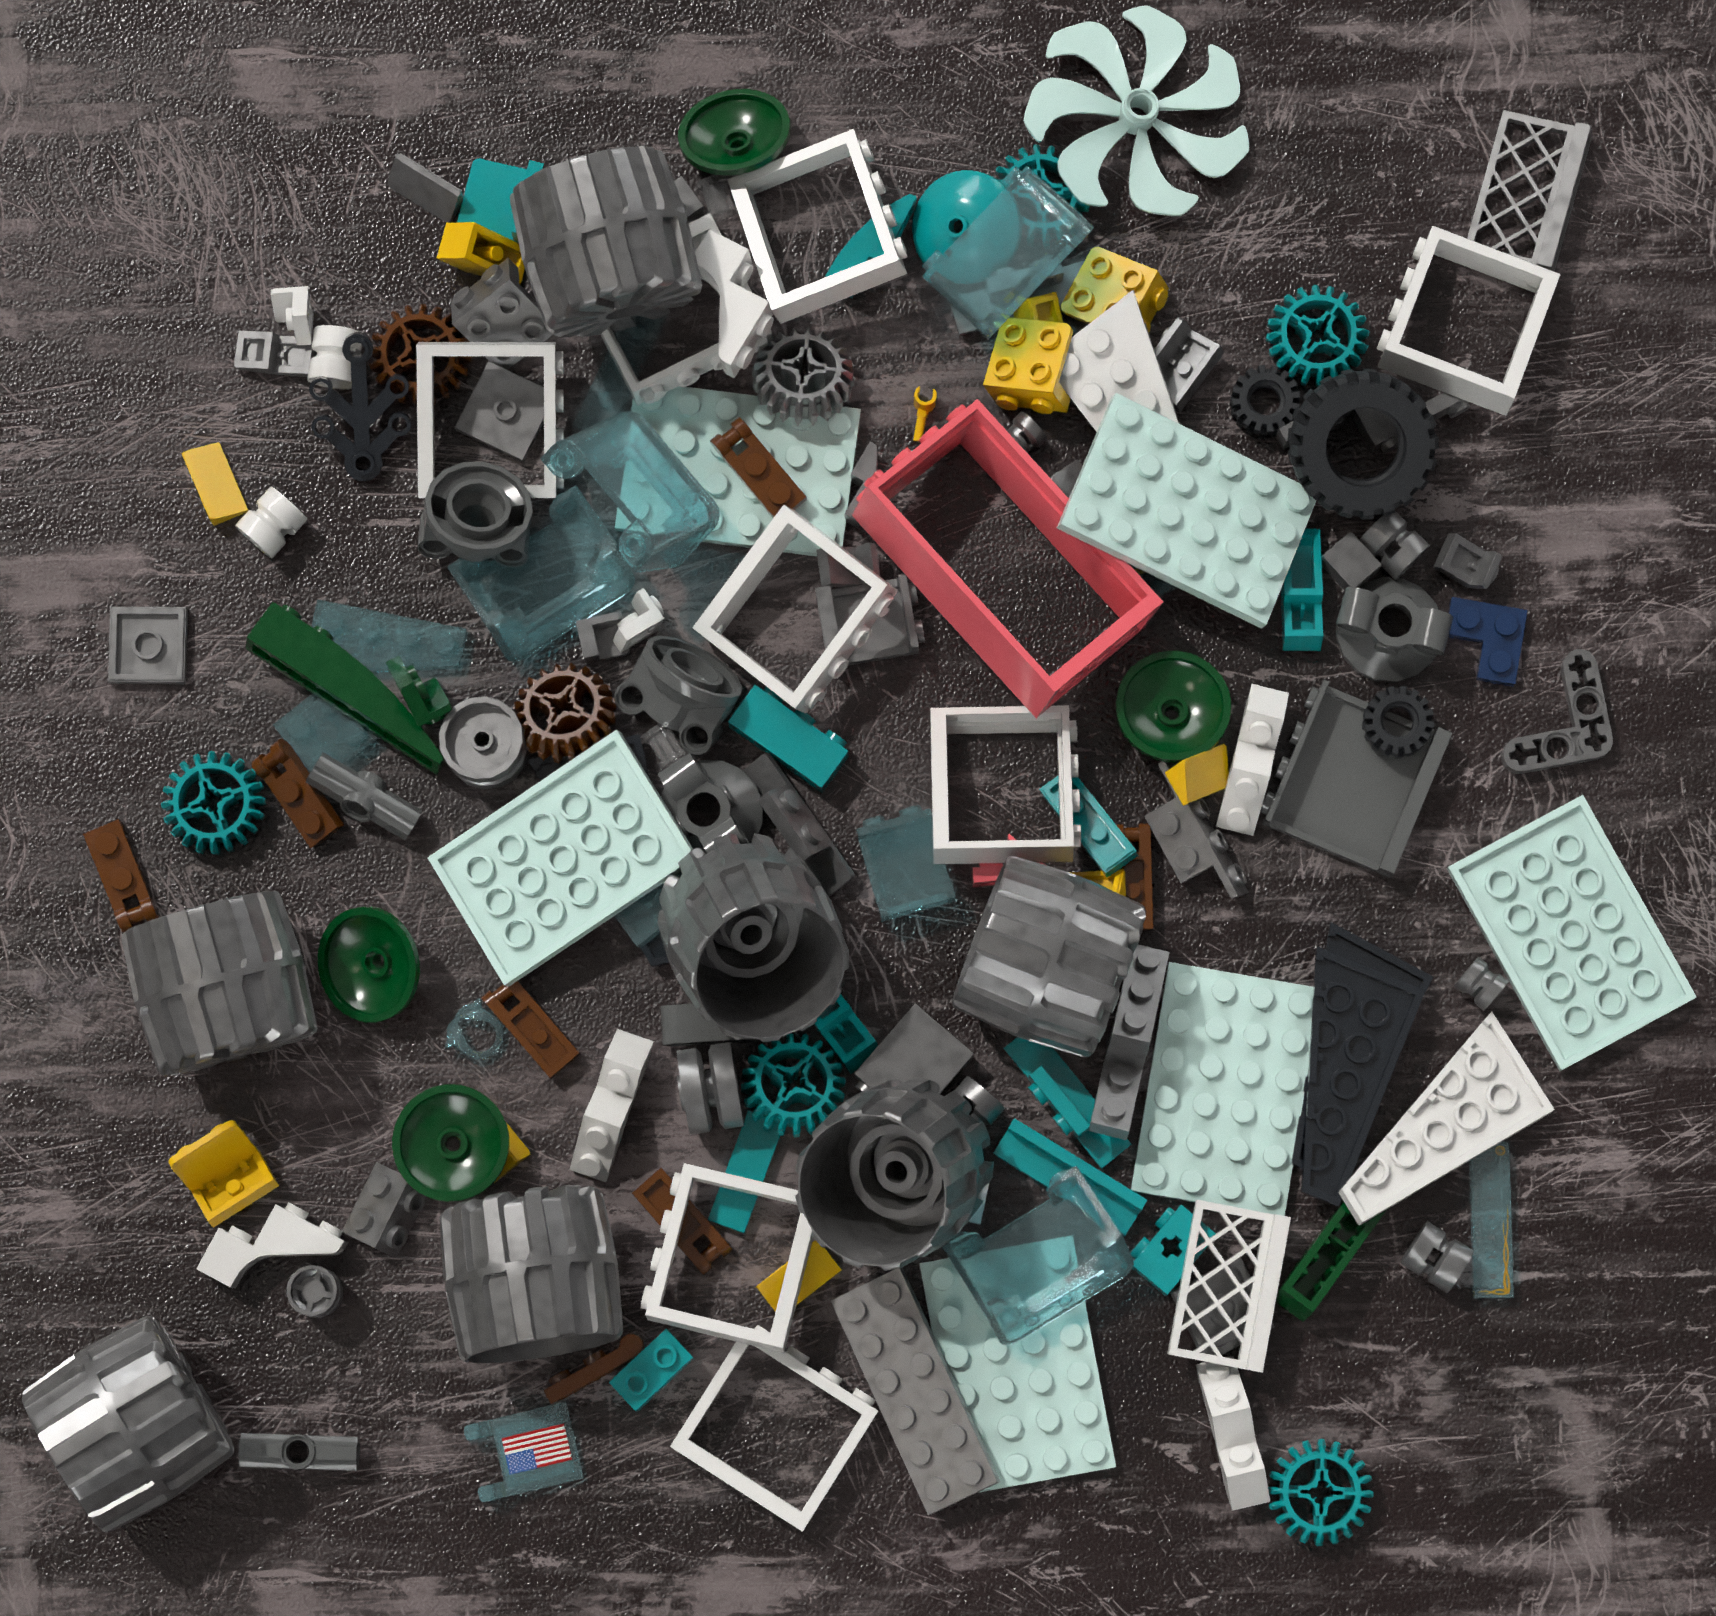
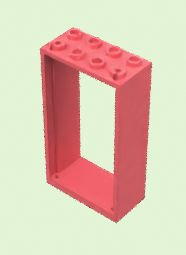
(1043, 505)

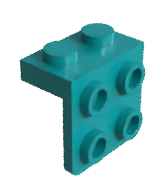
(489, 192)

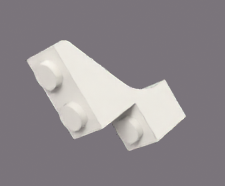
(741, 312)
(1252, 759)
(610, 1105)
(282, 1235)
(1233, 1434)

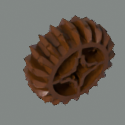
(403, 328)
(560, 699)

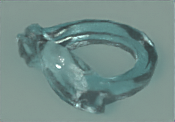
(475, 1012)

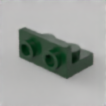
(424, 699)

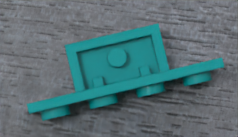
(1066, 1095)

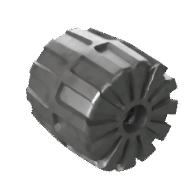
(605, 241)
(752, 938)
(1049, 956)
(219, 982)
(863, 1198)
(531, 1274)
(127, 1424)

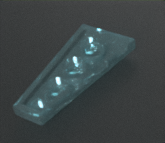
(381, 636)

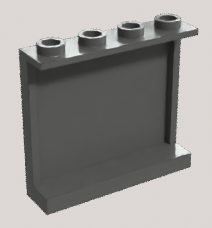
(1344, 792)

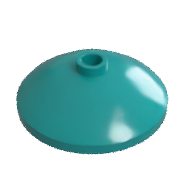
(946, 200)

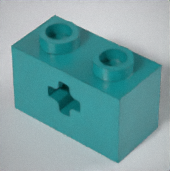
(1151, 1264)
(651, 1370)

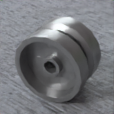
(477, 721)
(709, 1088)

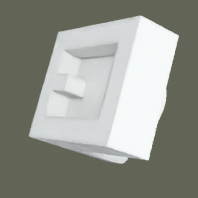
(294, 308)
(637, 628)

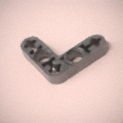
(1575, 736)

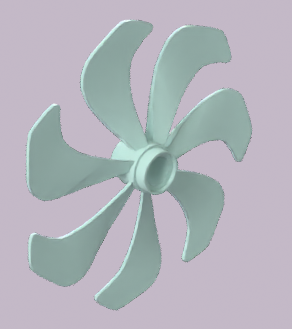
(1083, 157)

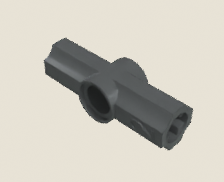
(363, 796)
(273, 1451)

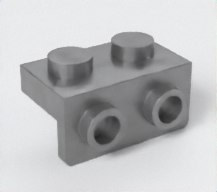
(1185, 360)
(384, 1211)

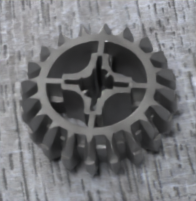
(780, 371)

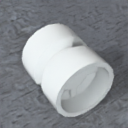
(330, 358)
(271, 522)

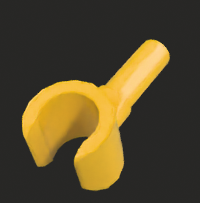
(922, 412)

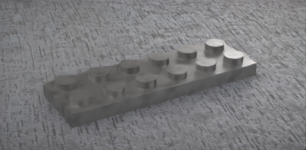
(915, 1391)

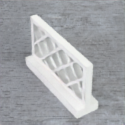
(1262, 1292)

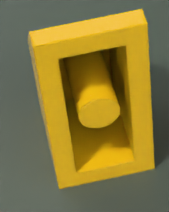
(477, 248)

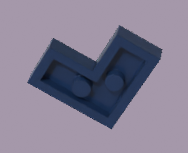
(1498, 630)

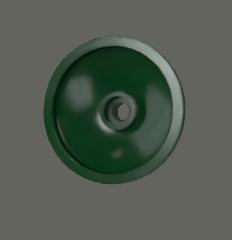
(734, 132)
(1179, 684)
(353, 966)
(422, 1139)

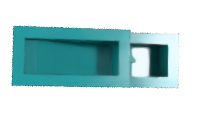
(866, 243)
(1303, 597)
(845, 1034)

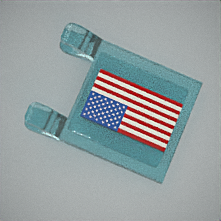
(532, 1449)

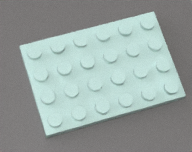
(813, 456)
(1188, 510)
(562, 858)
(1571, 932)
(1224, 1089)
(1031, 1399)

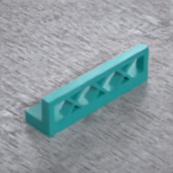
(1043, 1159)

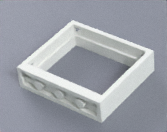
(841, 284)
(686, 371)
(1447, 376)
(425, 401)
(749, 575)
(1003, 720)
(663, 1260)
(825, 1380)

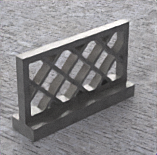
(1561, 190)

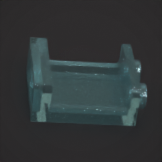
(901, 863)

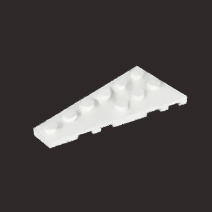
(1113, 358)
(1462, 1113)

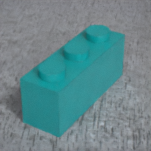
(789, 737)

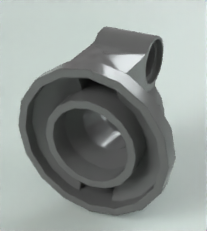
(479, 497)
(1387, 657)
(681, 690)
(732, 787)

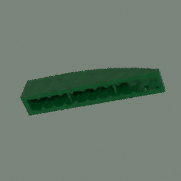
(339, 679)
(1323, 1262)

